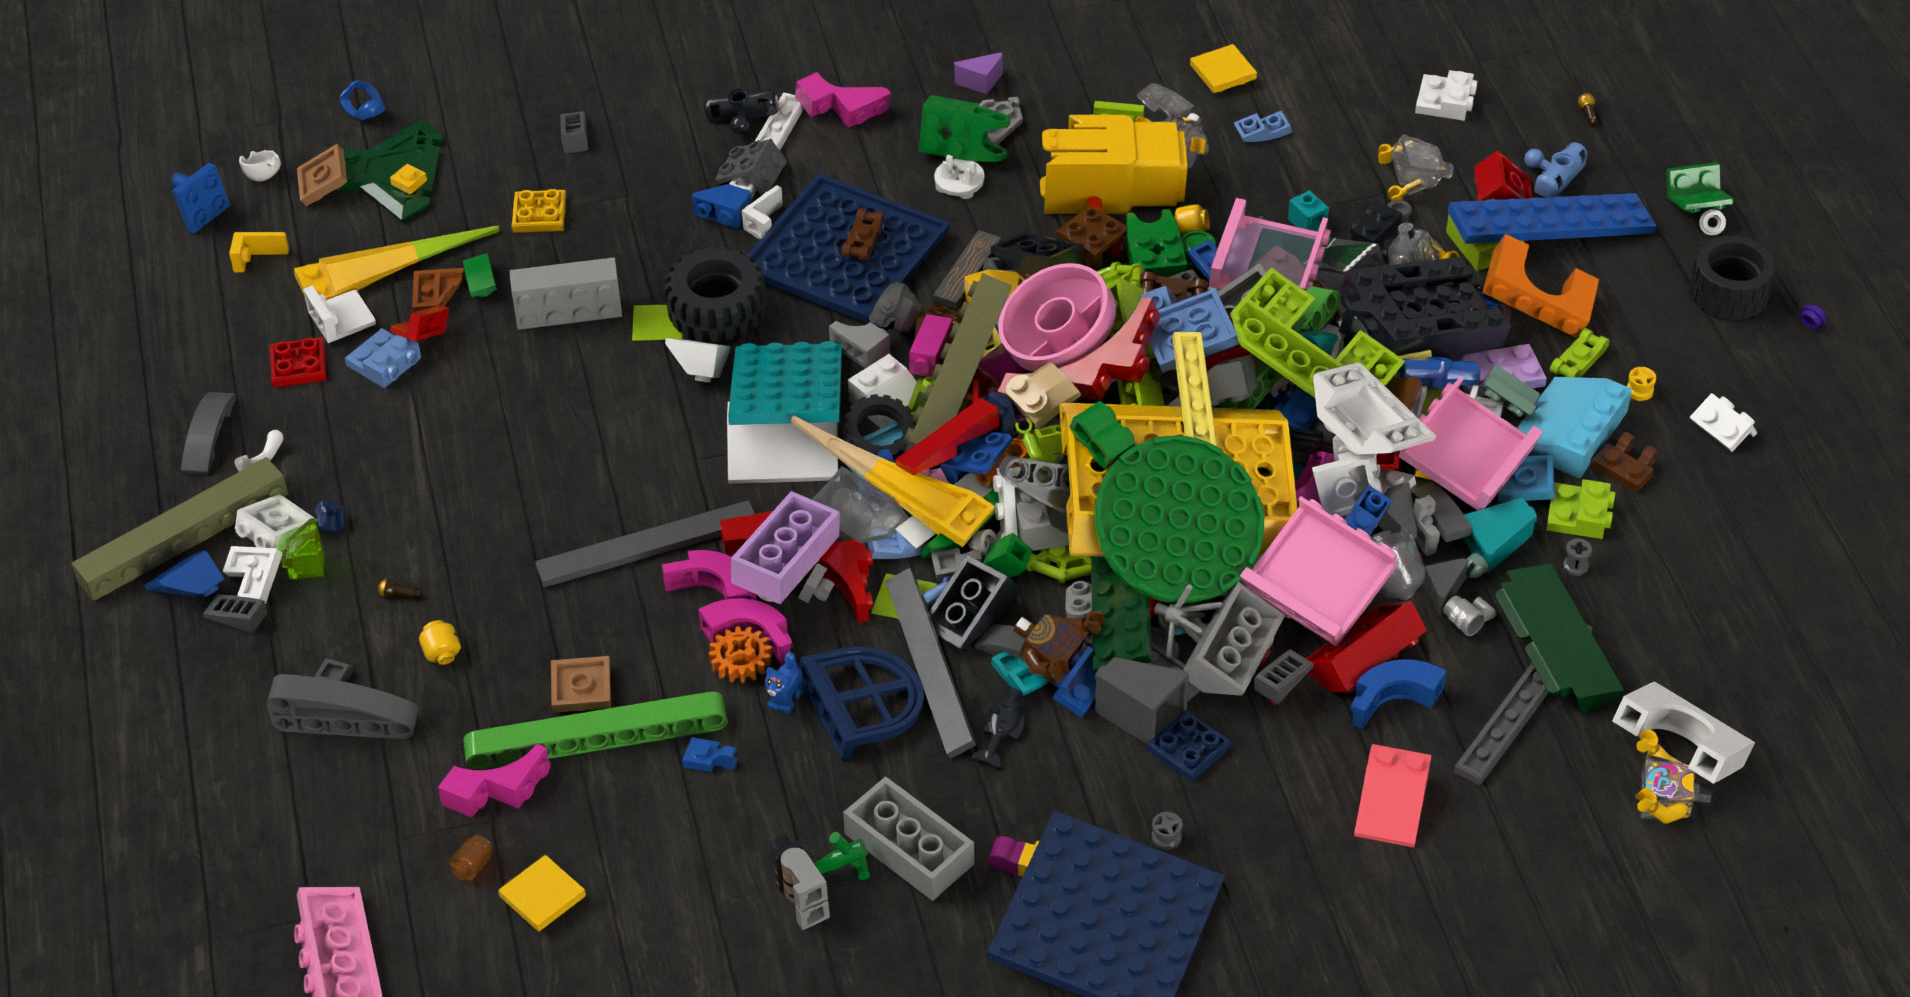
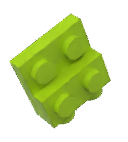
(1581, 509)

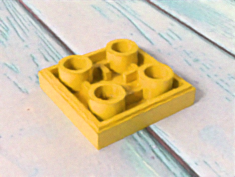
(1223, 68)
(539, 211)
(542, 893)

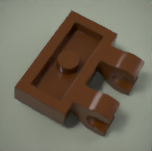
(1623, 468)

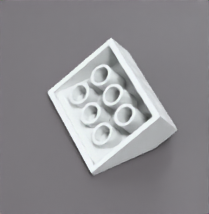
(778, 454)

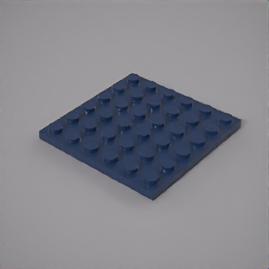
(807, 240)
(1104, 914)

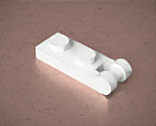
(1006, 508)

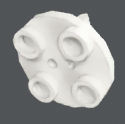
(959, 177)

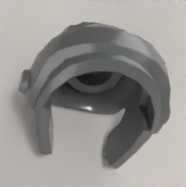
(897, 305)

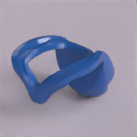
(368, 109)

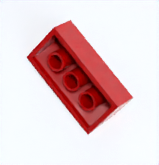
(1370, 642)

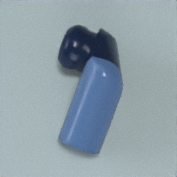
(933, 594)

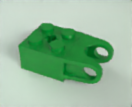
(960, 130)
(1155, 245)

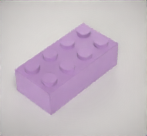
(785, 547)

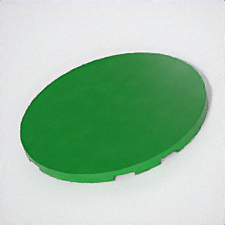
(1178, 518)

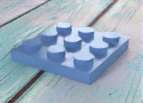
(1196, 314)

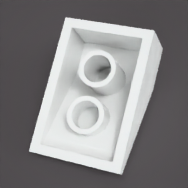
(882, 378)

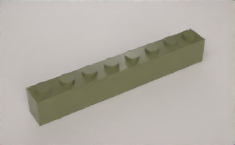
(960, 357)
(176, 529)

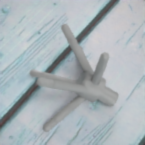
(1177, 615)

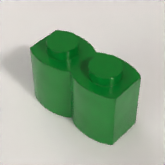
(1102, 434)

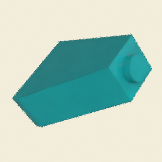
(1500, 530)

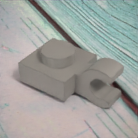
(948, 561)

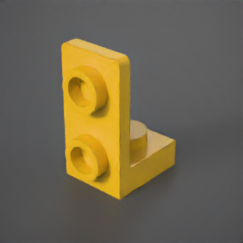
(255, 243)

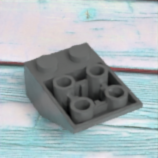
(1231, 380)

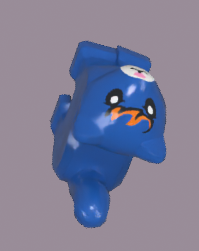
(784, 684)

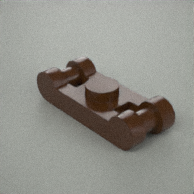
(862, 235)
(1178, 286)

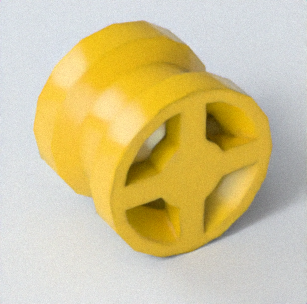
(1642, 383)

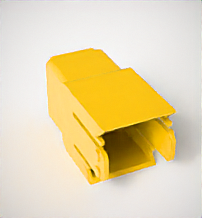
(1116, 161)

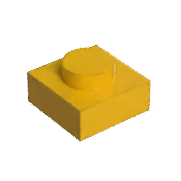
(408, 179)

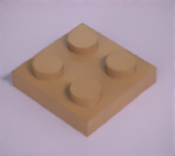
(321, 175)
(580, 684)

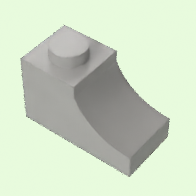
(861, 343)

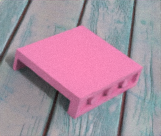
(1472, 447)
(1321, 571)

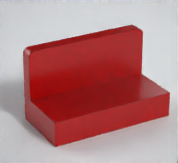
(423, 324)

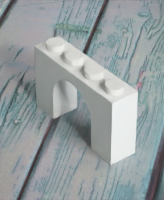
(1719, 746)

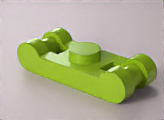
(1579, 356)

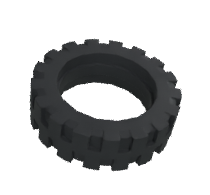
(878, 406)

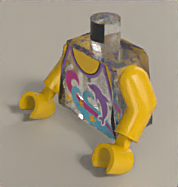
(1666, 784)

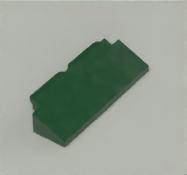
(1560, 639)

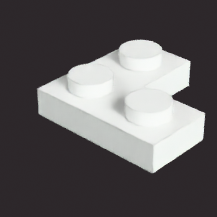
(256, 566)

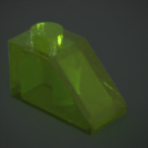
(304, 552)

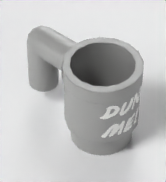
(1468, 616)

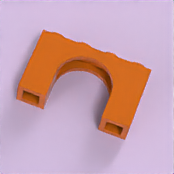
(1510, 285)

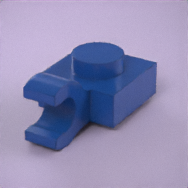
(706, 754)

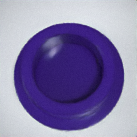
(1812, 316)

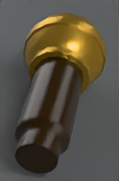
(1586, 102)

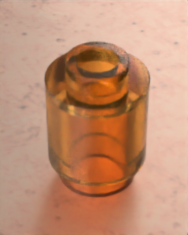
(471, 857)

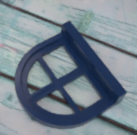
(830, 704)

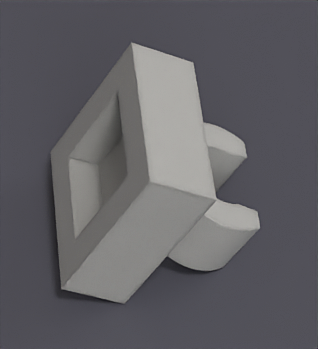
(816, 585)

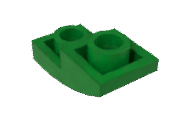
(479, 275)

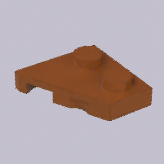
(435, 287)

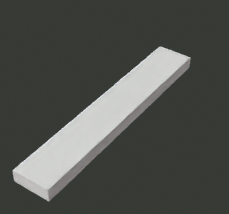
(776, 128)

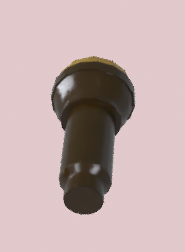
(388, 589)

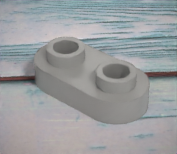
(1078, 600)

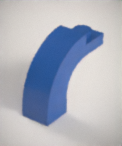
(1396, 680)

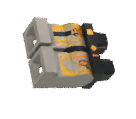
(800, 881)

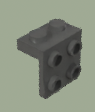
(758, 161)

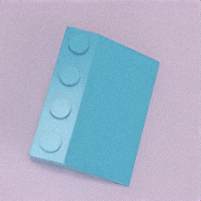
(1576, 420)

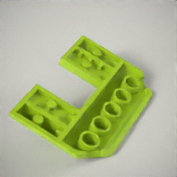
(1265, 329)

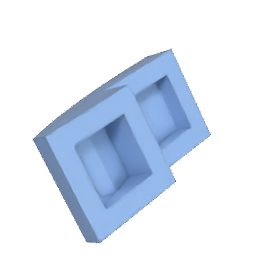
(894, 548)

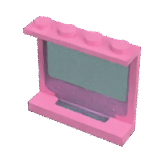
(1275, 245)

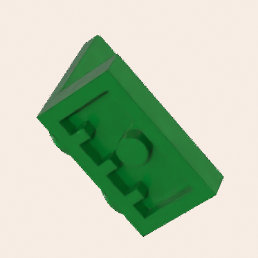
(1696, 187)

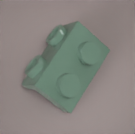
(1510, 390)

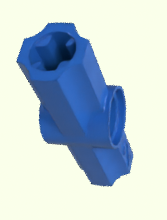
(1440, 371)

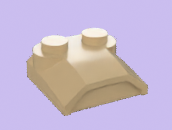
(1041, 393)

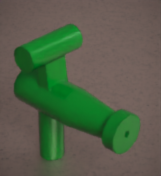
(846, 853)

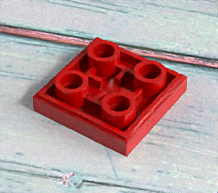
(298, 362)

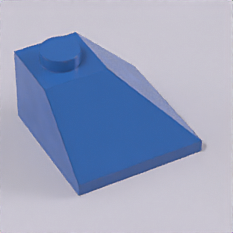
(189, 577)

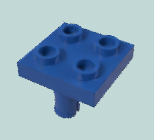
(199, 196)

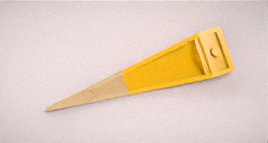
(935, 503)

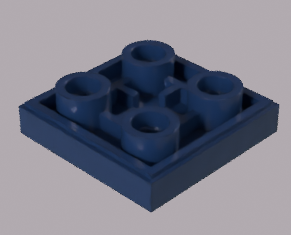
(1189, 746)

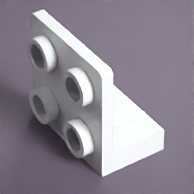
(338, 315)

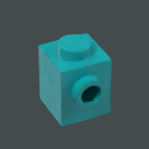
(1307, 211)

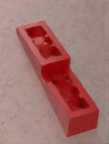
(942, 443)

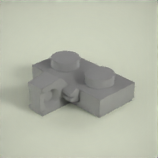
(1426, 532)

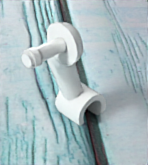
(274, 440)

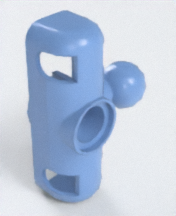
(1559, 171)

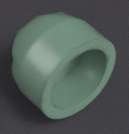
(1476, 565)

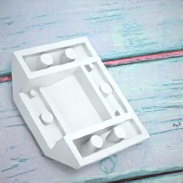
(1365, 412)

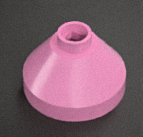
(1057, 316)

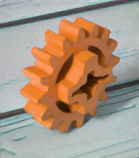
(740, 654)

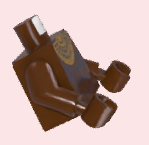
(1055, 642)

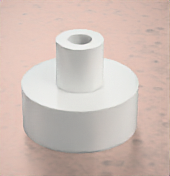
(982, 540)

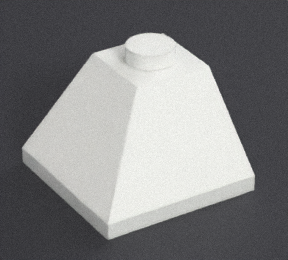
(699, 358)

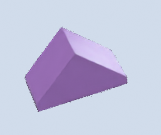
(979, 72)

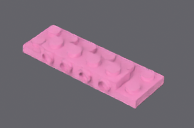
(335, 943)

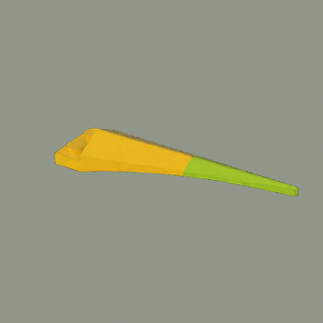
(359, 269)

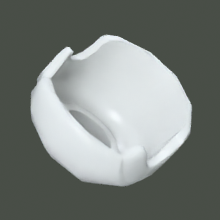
(260, 165)

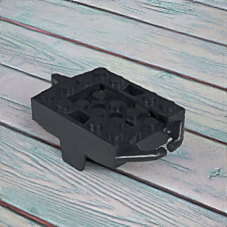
(1412, 318)

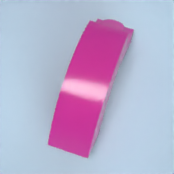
(704, 569)
(747, 613)

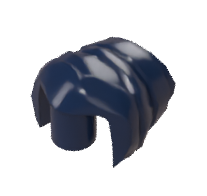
(328, 518)

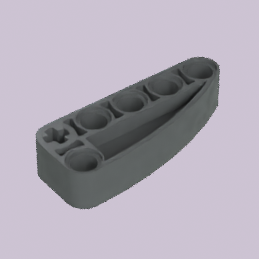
(1050, 492)
(338, 708)

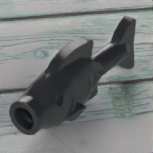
(1003, 721)

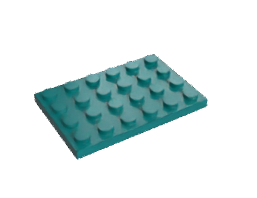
(786, 382)

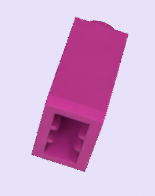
(929, 345)

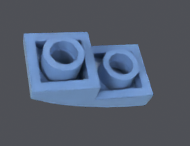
(1256, 129)

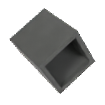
(1140, 696)

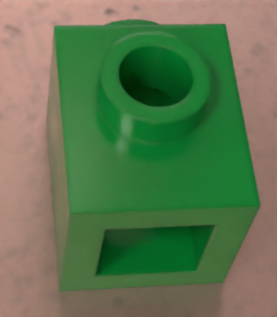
(1008, 555)

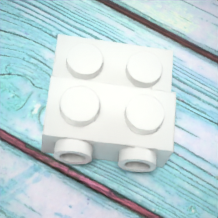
(1447, 96)
(1344, 481)
(270, 522)

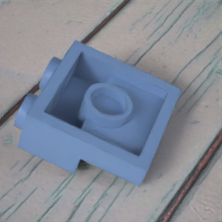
(384, 357)

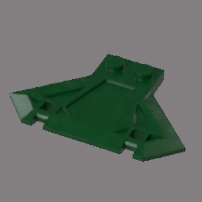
(373, 167)

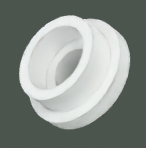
(1721, 222)

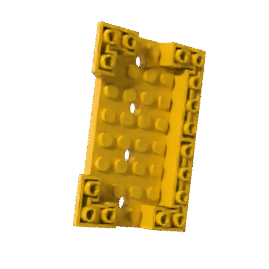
(1246, 435)

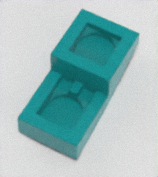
(1016, 673)

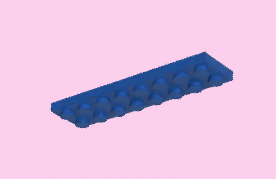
(1551, 218)

